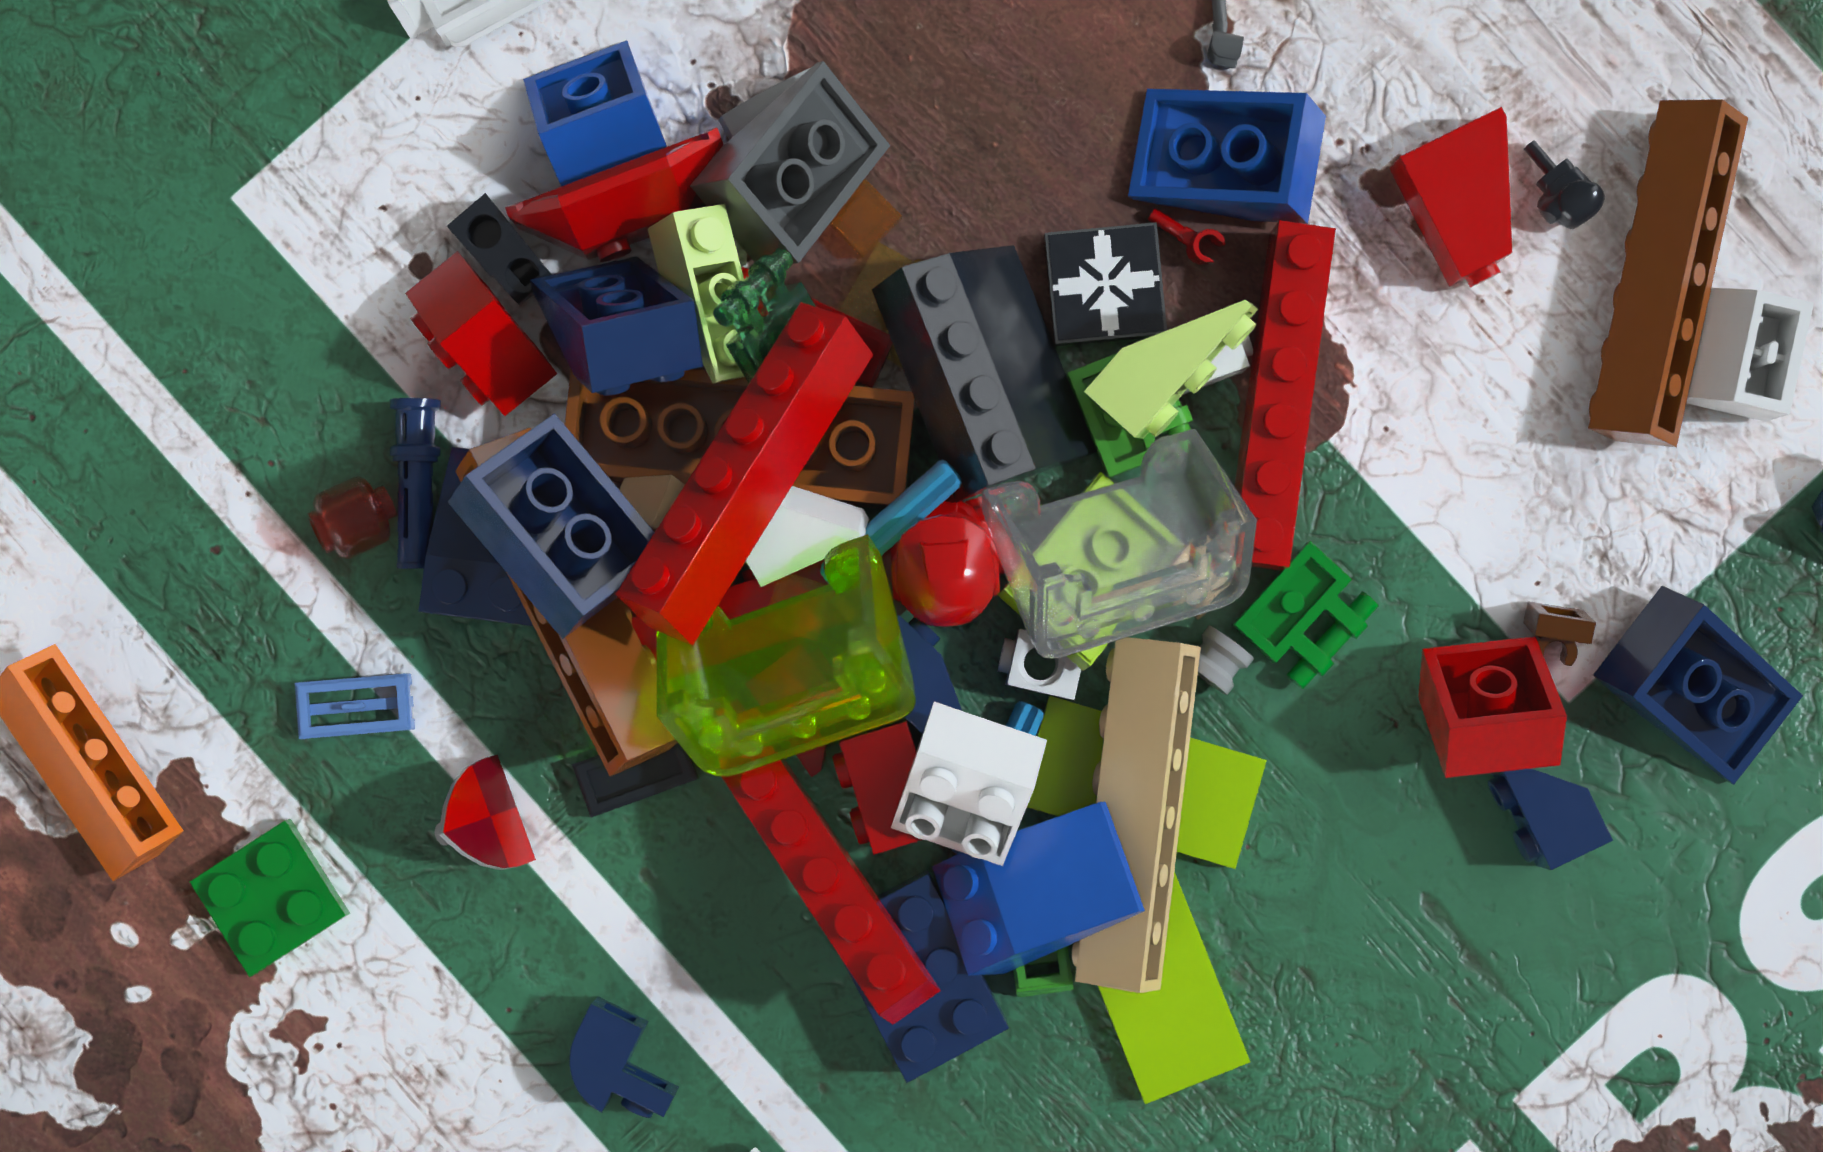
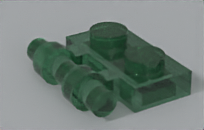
(760, 328)

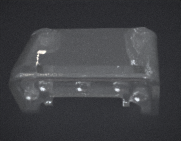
(1126, 551)

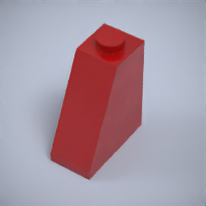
(1462, 197)

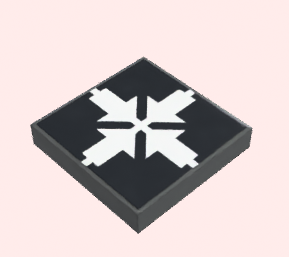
(1105, 284)

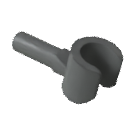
(1223, 47)

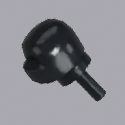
(1566, 191)

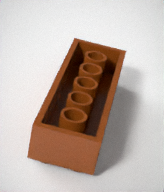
(672, 423)

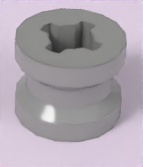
(1221, 660)

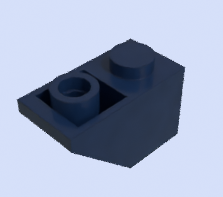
(1552, 816)

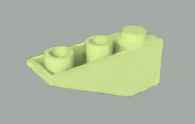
(701, 259)
(1155, 372)

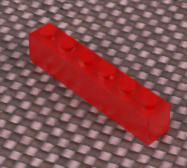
(1283, 384)
(745, 473)
(833, 889)

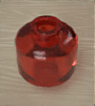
(352, 517)

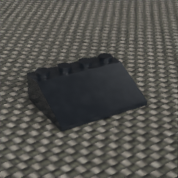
(982, 367)

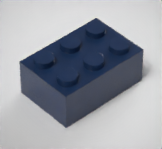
(554, 523)
(963, 1010)

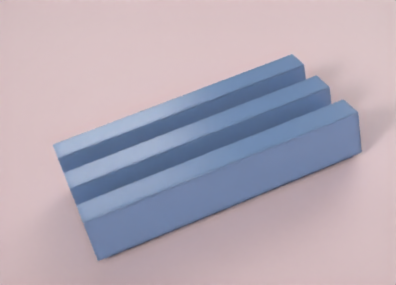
(403, 702)

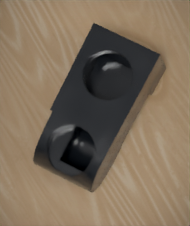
(498, 248)

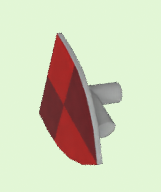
(483, 818)

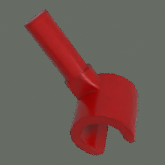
(1188, 236)

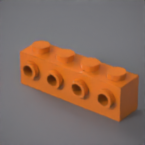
(85, 762)

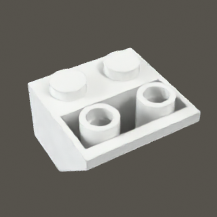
(1750, 353)
(969, 784)

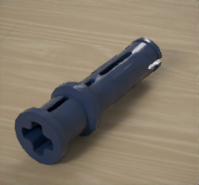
(415, 456)

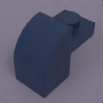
(602, 1063)

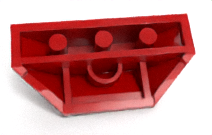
(618, 205)

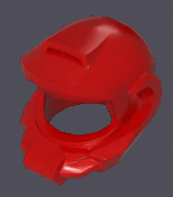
(946, 566)

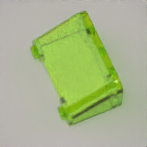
(789, 670)

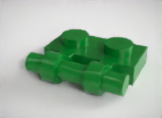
(1293, 603)

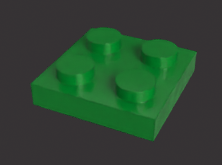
(269, 897)

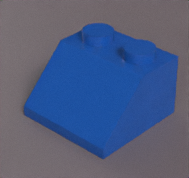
(593, 113)

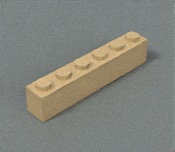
(1143, 785)

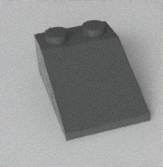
(793, 166)

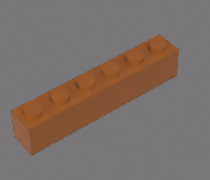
(1667, 272)
(600, 666)

